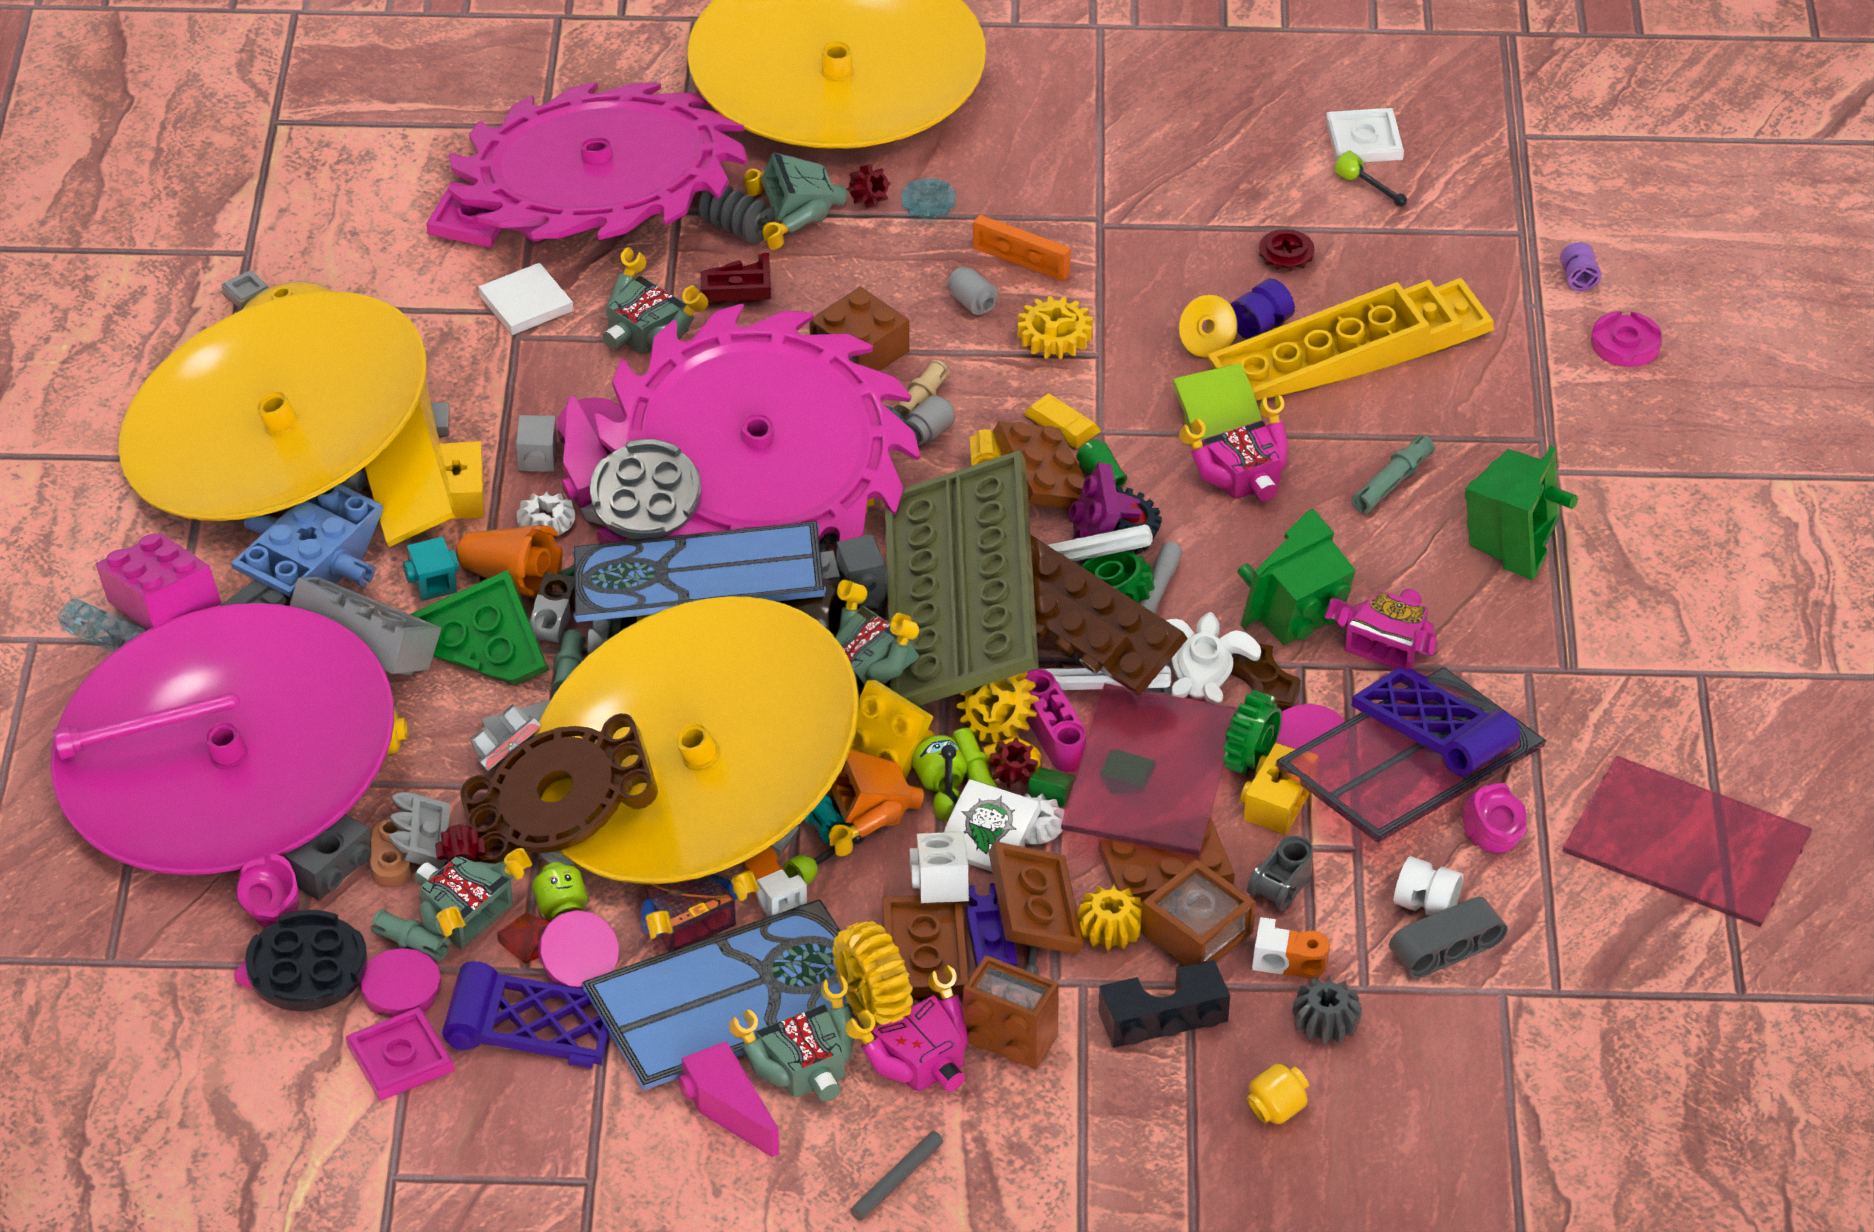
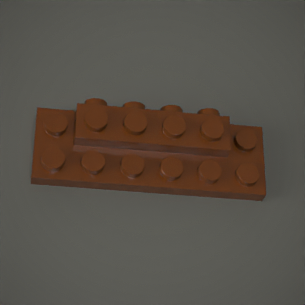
(1099, 622)

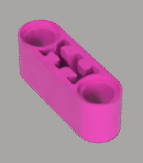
(1056, 722)

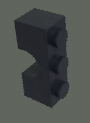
(1136, 1016)

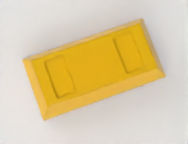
(1055, 413)

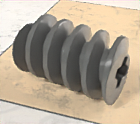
(736, 214)

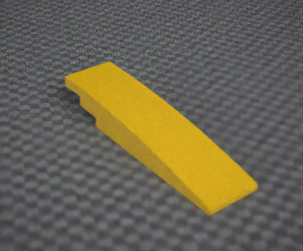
(1358, 337)
(412, 478)

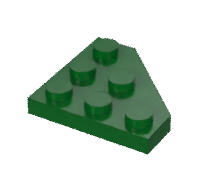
(487, 631)

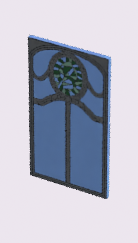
(679, 569)
(692, 993)

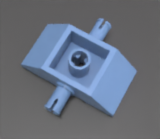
(313, 539)

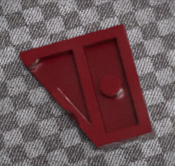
(738, 282)

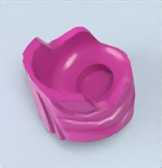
(1494, 818)
(268, 889)

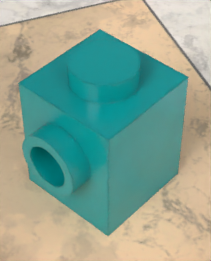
(431, 568)

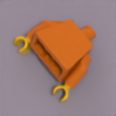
(870, 796)

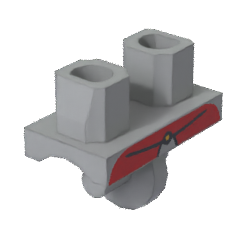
(519, 728)

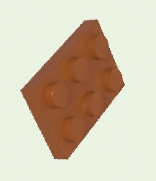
(1050, 465)
(1149, 868)
(1035, 898)
(927, 940)

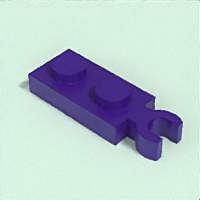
(987, 928)

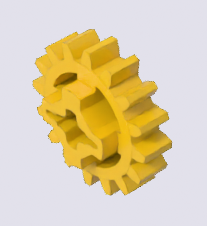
(1055, 327)
(1001, 708)

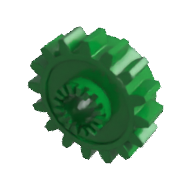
(1124, 573)
(1252, 732)

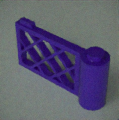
(1468, 742)
(476, 1012)

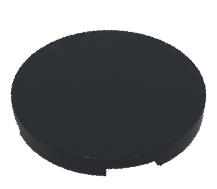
(306, 961)

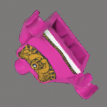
(1386, 628)

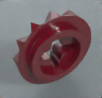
(1298, 245)

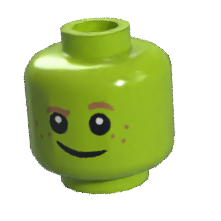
(559, 890)

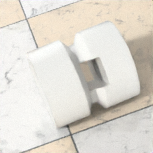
(1427, 888)

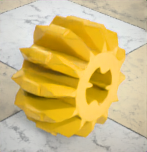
(1110, 917)

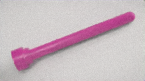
(73, 740)

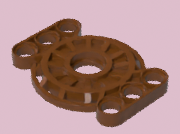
(548, 757)

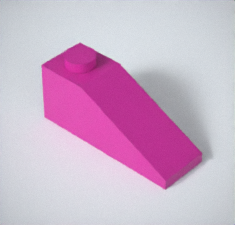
(581, 454)
(728, 1097)

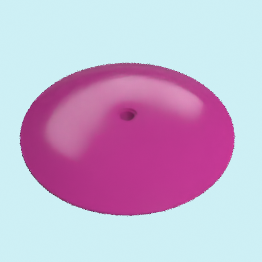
(236, 780)

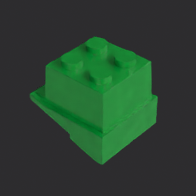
(1516, 509)
(1297, 581)

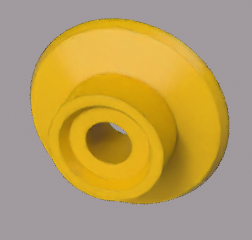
(1220, 327)

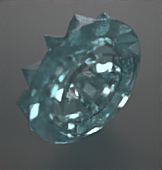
(928, 189)

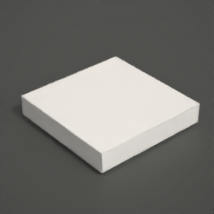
(1367, 133)
(525, 298)

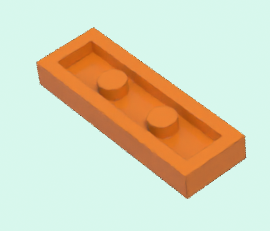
(1021, 247)

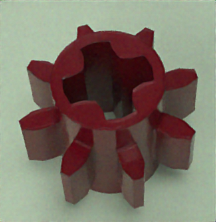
(868, 186)
(1012, 762)
(460, 842)

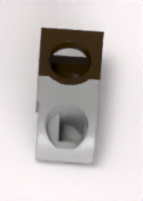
(553, 608)

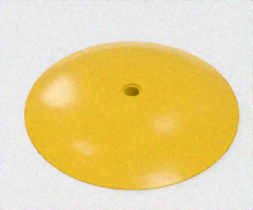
(836, 67)
(272, 406)
(741, 726)

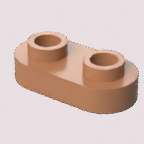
(387, 861)

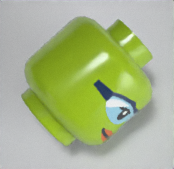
(931, 765)

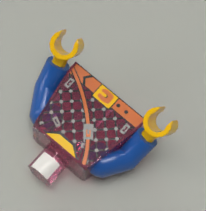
(693, 908)

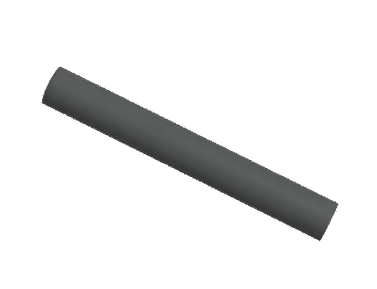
(896, 1175)

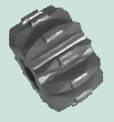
(1327, 1010)

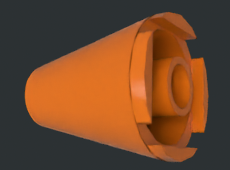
(521, 550)

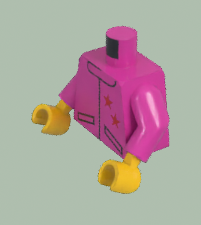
(922, 1045)

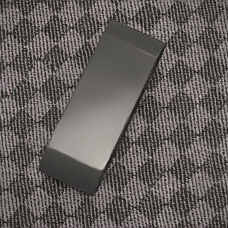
(1448, 937)

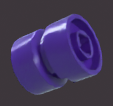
(1263, 308)

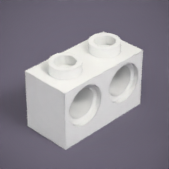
(940, 867)

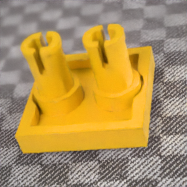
(889, 725)

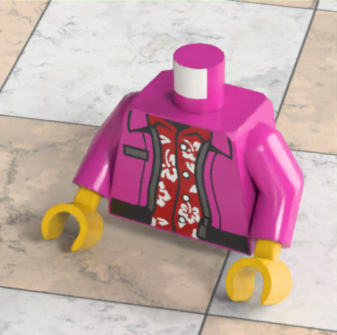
(1243, 458)

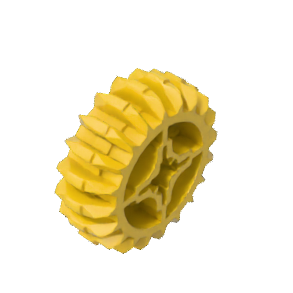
(873, 972)

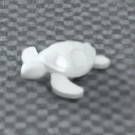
(1206, 660)

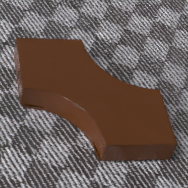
(1267, 677)

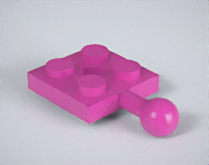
(454, 222)

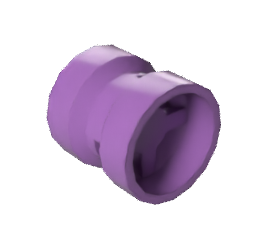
(1580, 266)

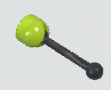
(1351, 167)
(944, 799)
(807, 866)

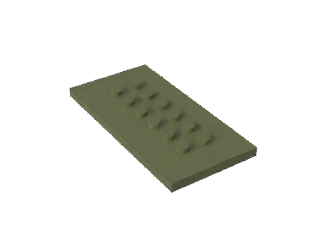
(964, 578)

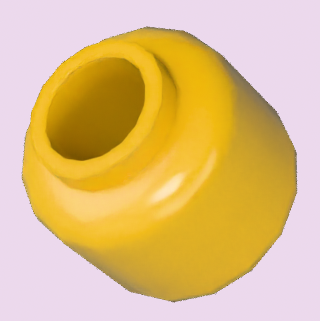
(1278, 1093)

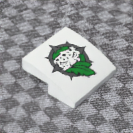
(990, 816)

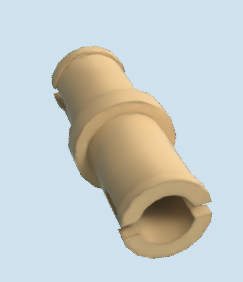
(924, 386)

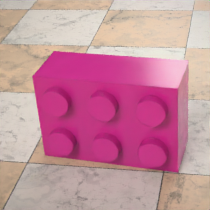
(157, 581)

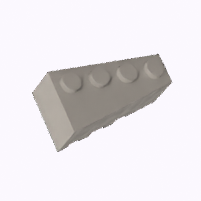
(395, 637)

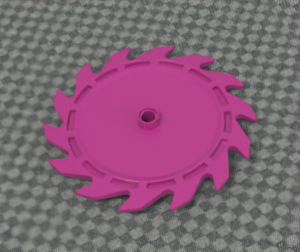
(596, 160)
(813, 408)

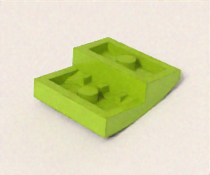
(1218, 398)

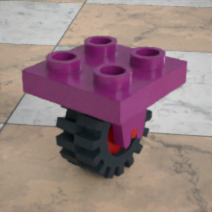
(1108, 508)

